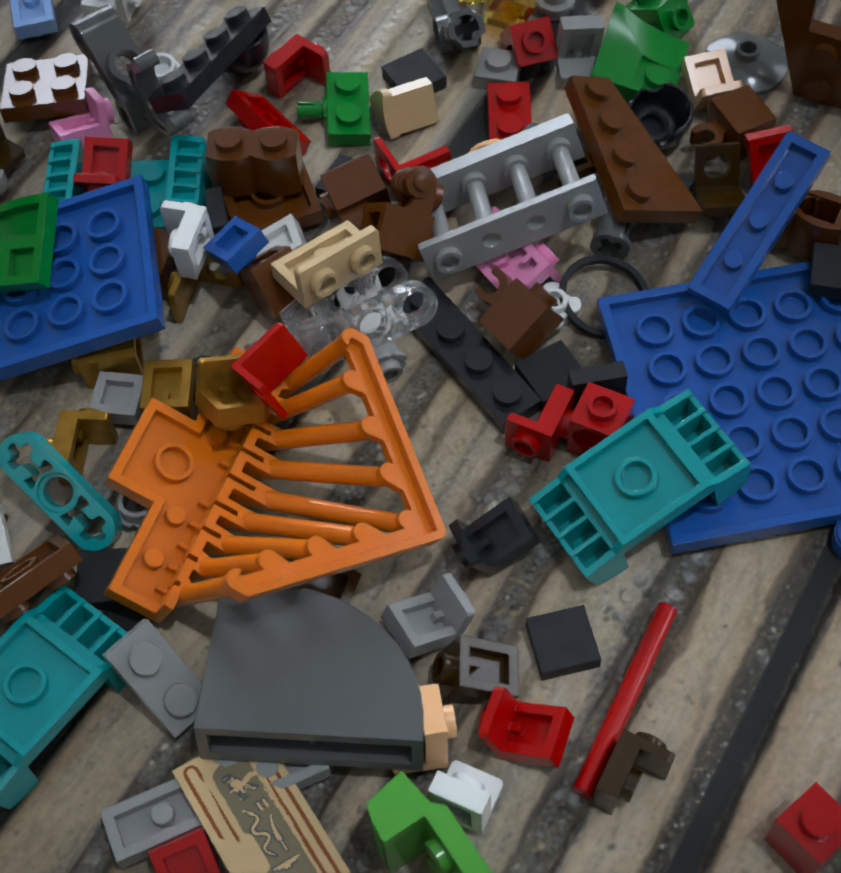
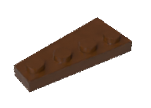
(627, 160)

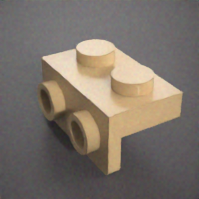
(328, 262)

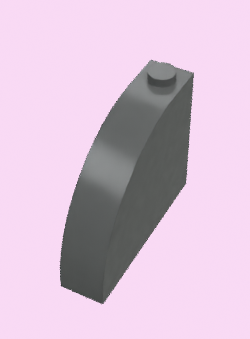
(307, 685)

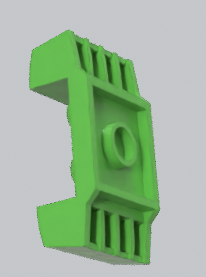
(410, 825)

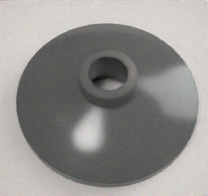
(753, 60)

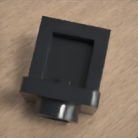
(494, 538)

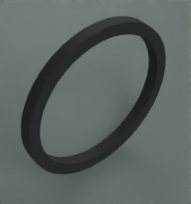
(590, 260)

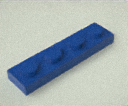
(758, 222)

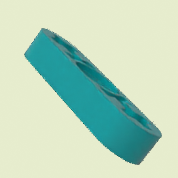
(42, 455)

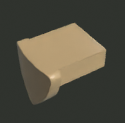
(405, 107)

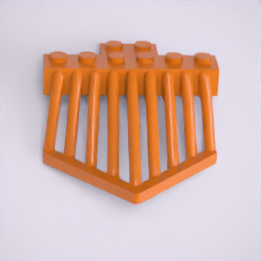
(203, 476)

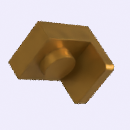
(170, 383)

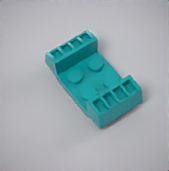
(175, 179)
(639, 484)
(46, 676)

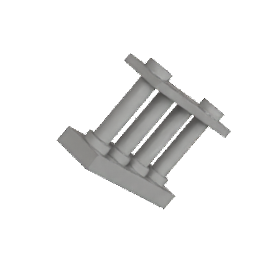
(505, 165)

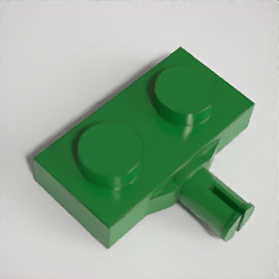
(343, 109)

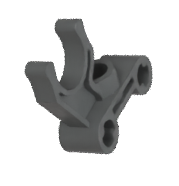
(102, 39)

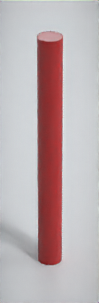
(624, 700)

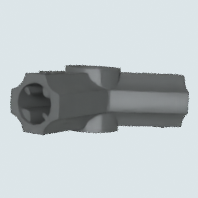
(455, 25)

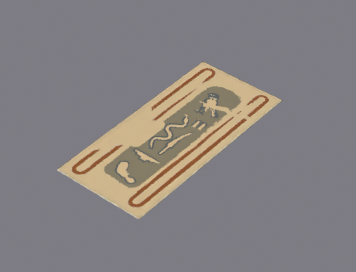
(256, 822)

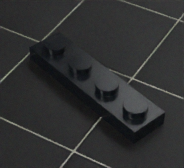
(207, 62)
(473, 360)

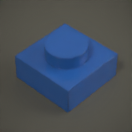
(236, 245)

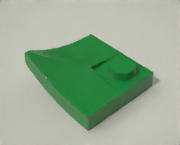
(638, 54)
(27, 242)

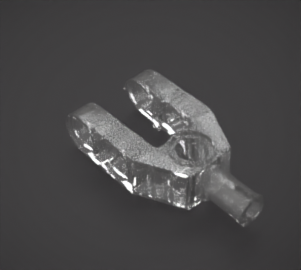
(324, 322)

